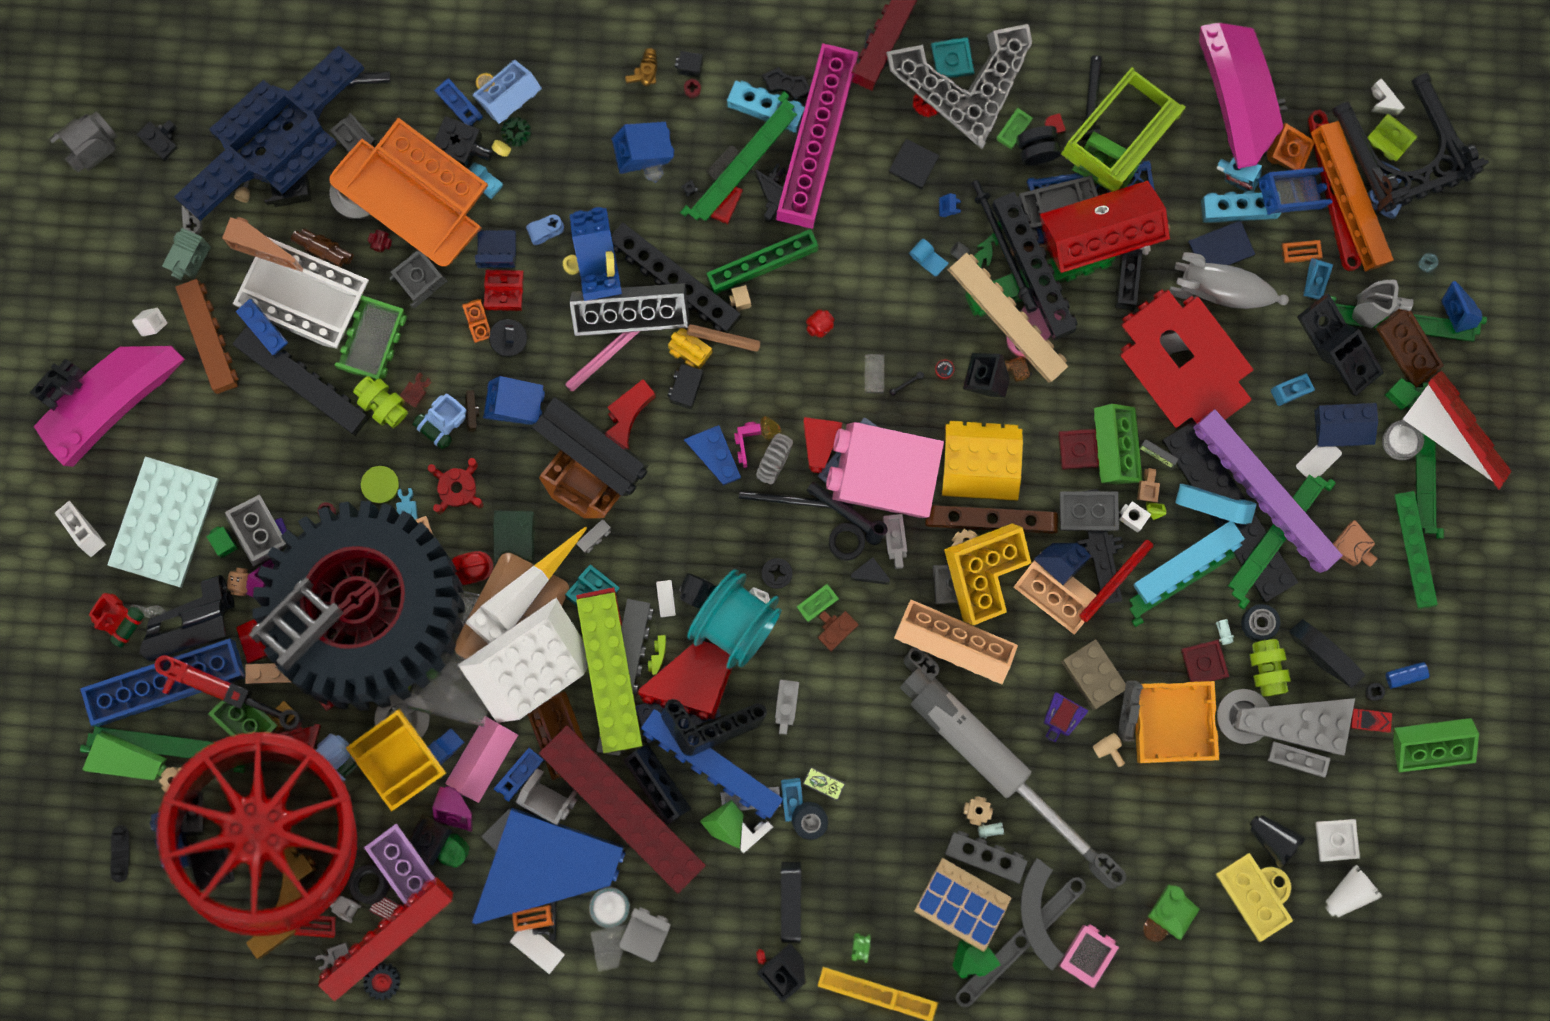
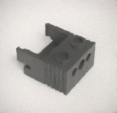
(418, 277)

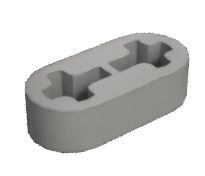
(186, 216)

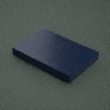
(1223, 245)

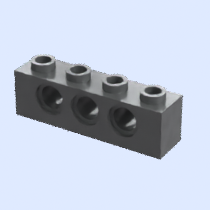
(1012, 873)

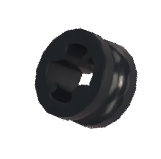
(1377, 697)

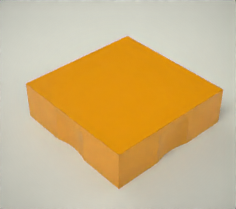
(1177, 723)

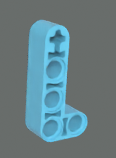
(1217, 505)

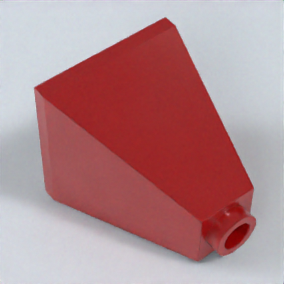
(819, 441)

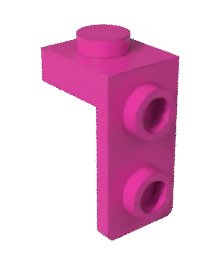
(749, 429)

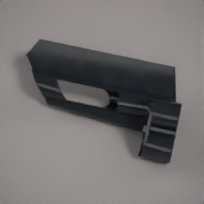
(200, 619)

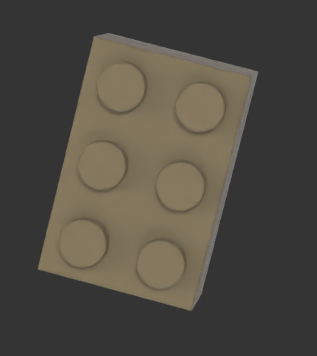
(1094, 674)

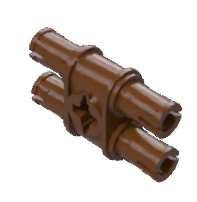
(322, 247)

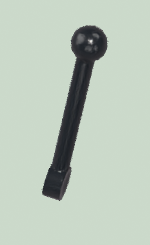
(920, 375)

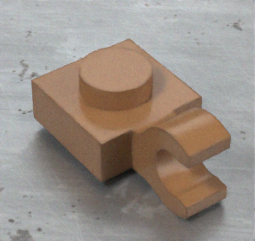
(1148, 489)

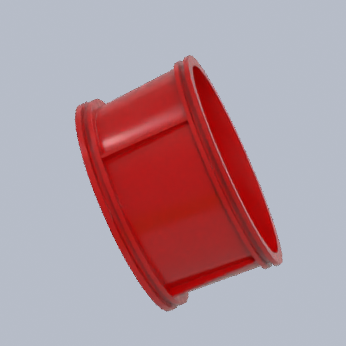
(256, 831)

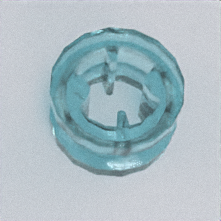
(1431, 257)

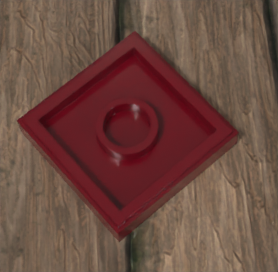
(1078, 449)
(1205, 662)

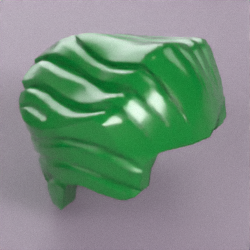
(454, 851)

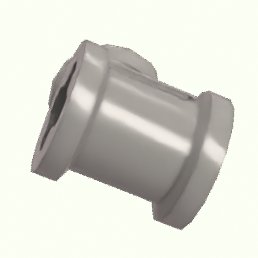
(345, 908)

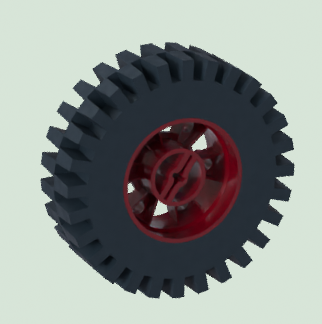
(415, 630)

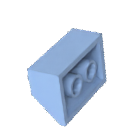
(511, 90)

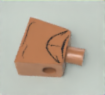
(1355, 545)

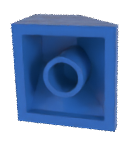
(1461, 308)

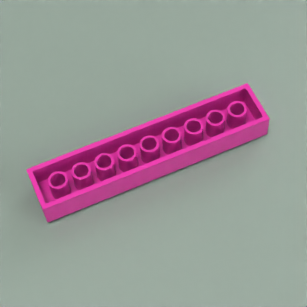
(817, 136)

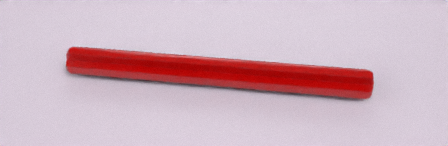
(1116, 580)

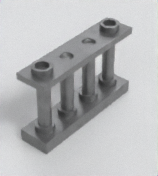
(301, 642)

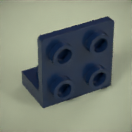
(496, 249)

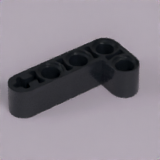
(790, 902)

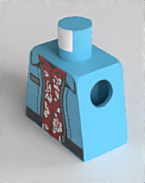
(1242, 178)

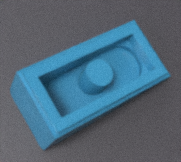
(1317, 278)
(1292, 389)
(791, 796)

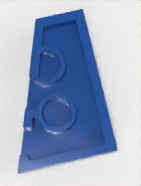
(714, 452)

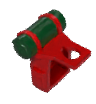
(115, 619)

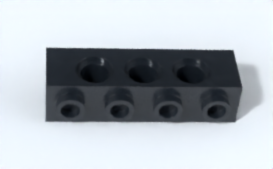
(657, 784)

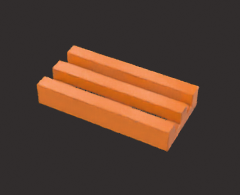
(1286, 253)
(548, 915)

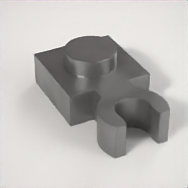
(334, 953)

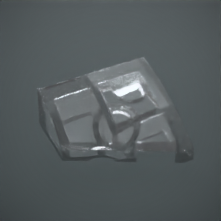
(607, 947)

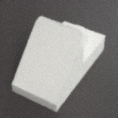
(1389, 102)
(749, 839)

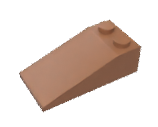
(248, 240)

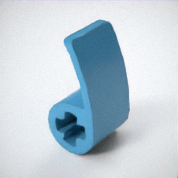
(927, 258)

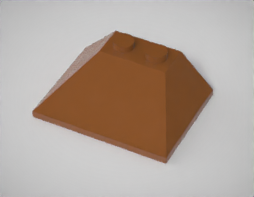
(577, 487)

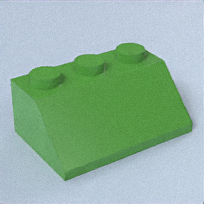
(1107, 153)
(239, 721)

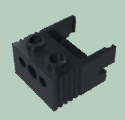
(298, 192)

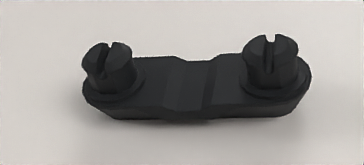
(119, 853)

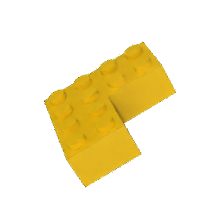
(976, 570)

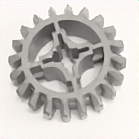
(774, 458)

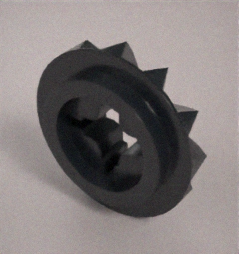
(772, 565)

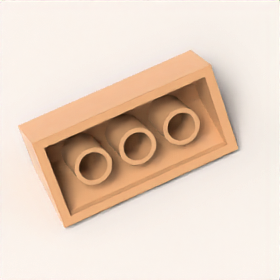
(1057, 600)

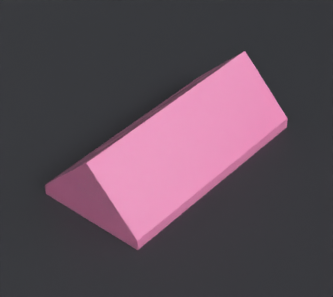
(481, 759)

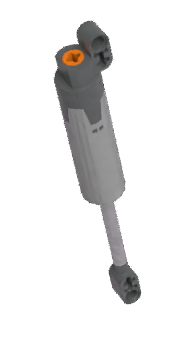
(989, 754)

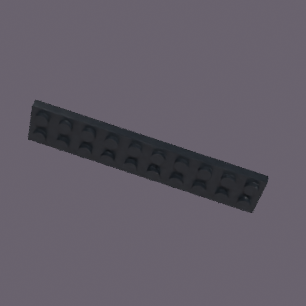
(1206, 472)

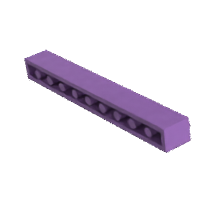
(1267, 492)

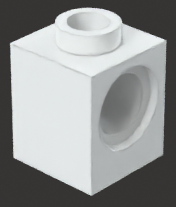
(1142, 514)

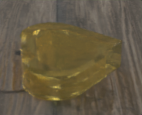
(769, 428)

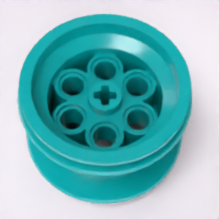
(735, 620)

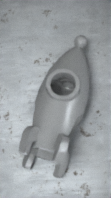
(1223, 284)

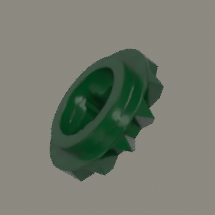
(521, 137)

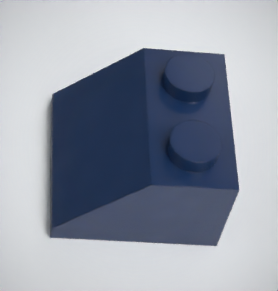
(1063, 560)

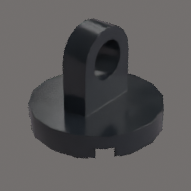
(507, 338)

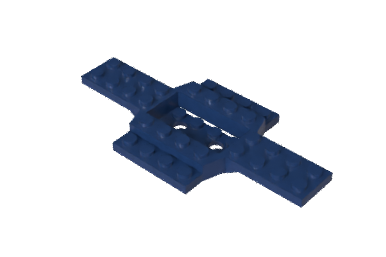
(287, 152)

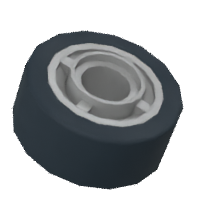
(1250, 626)

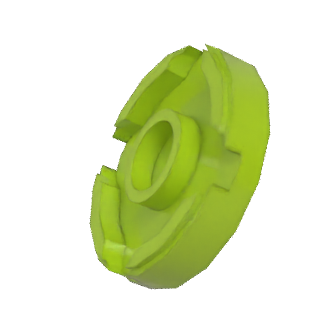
(380, 484)

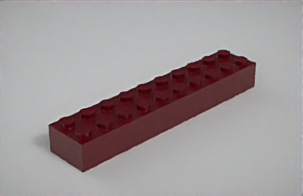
(622, 809)

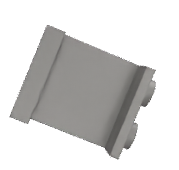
(544, 800)

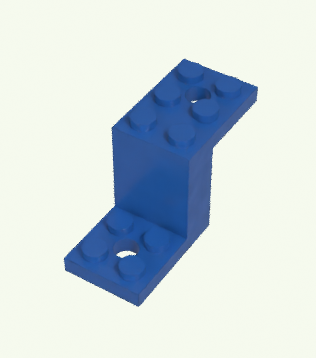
(591, 241)

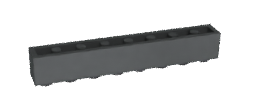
(634, 632)

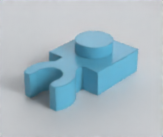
(406, 504)

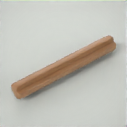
(722, 337)

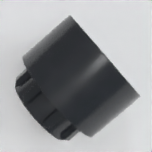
(695, 590)

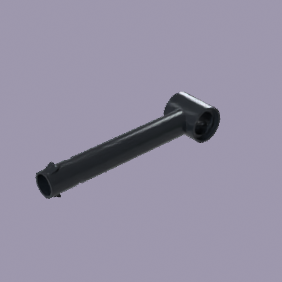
(1093, 93)
(874, 531)

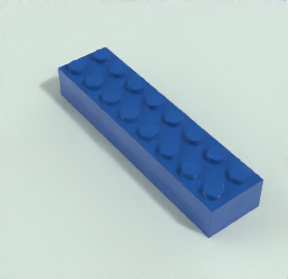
(143, 687)

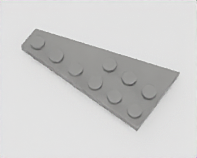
(1312, 724)

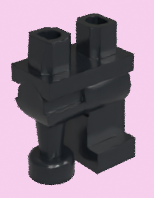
(57, 382)

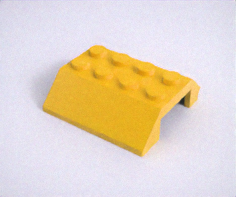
(982, 461)

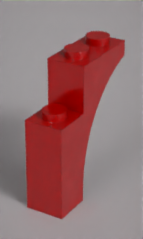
(627, 409)

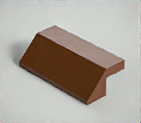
(550, 720)

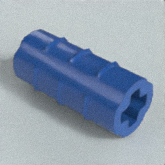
(1407, 675)

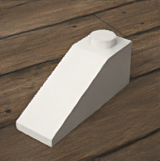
(80, 529)

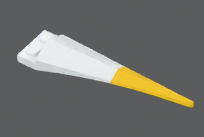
(511, 603)

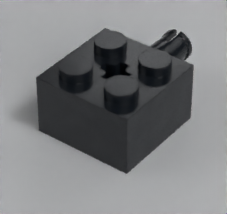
(469, 138)

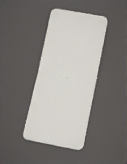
(665, 598)

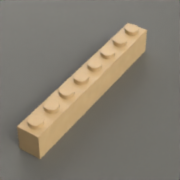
(1007, 317)

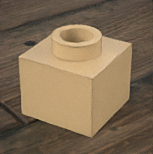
(740, 298)

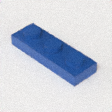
(261, 327)

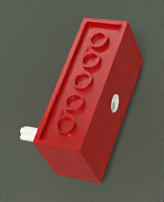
(1105, 226)

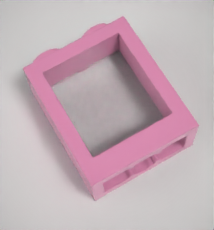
(1090, 954)

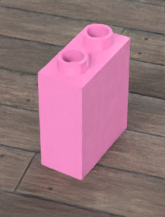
(885, 469)

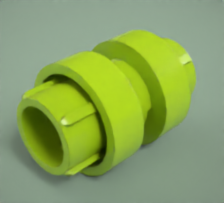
(386, 407)
(1275, 680)

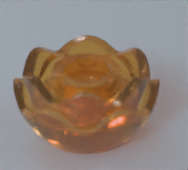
(1152, 935)

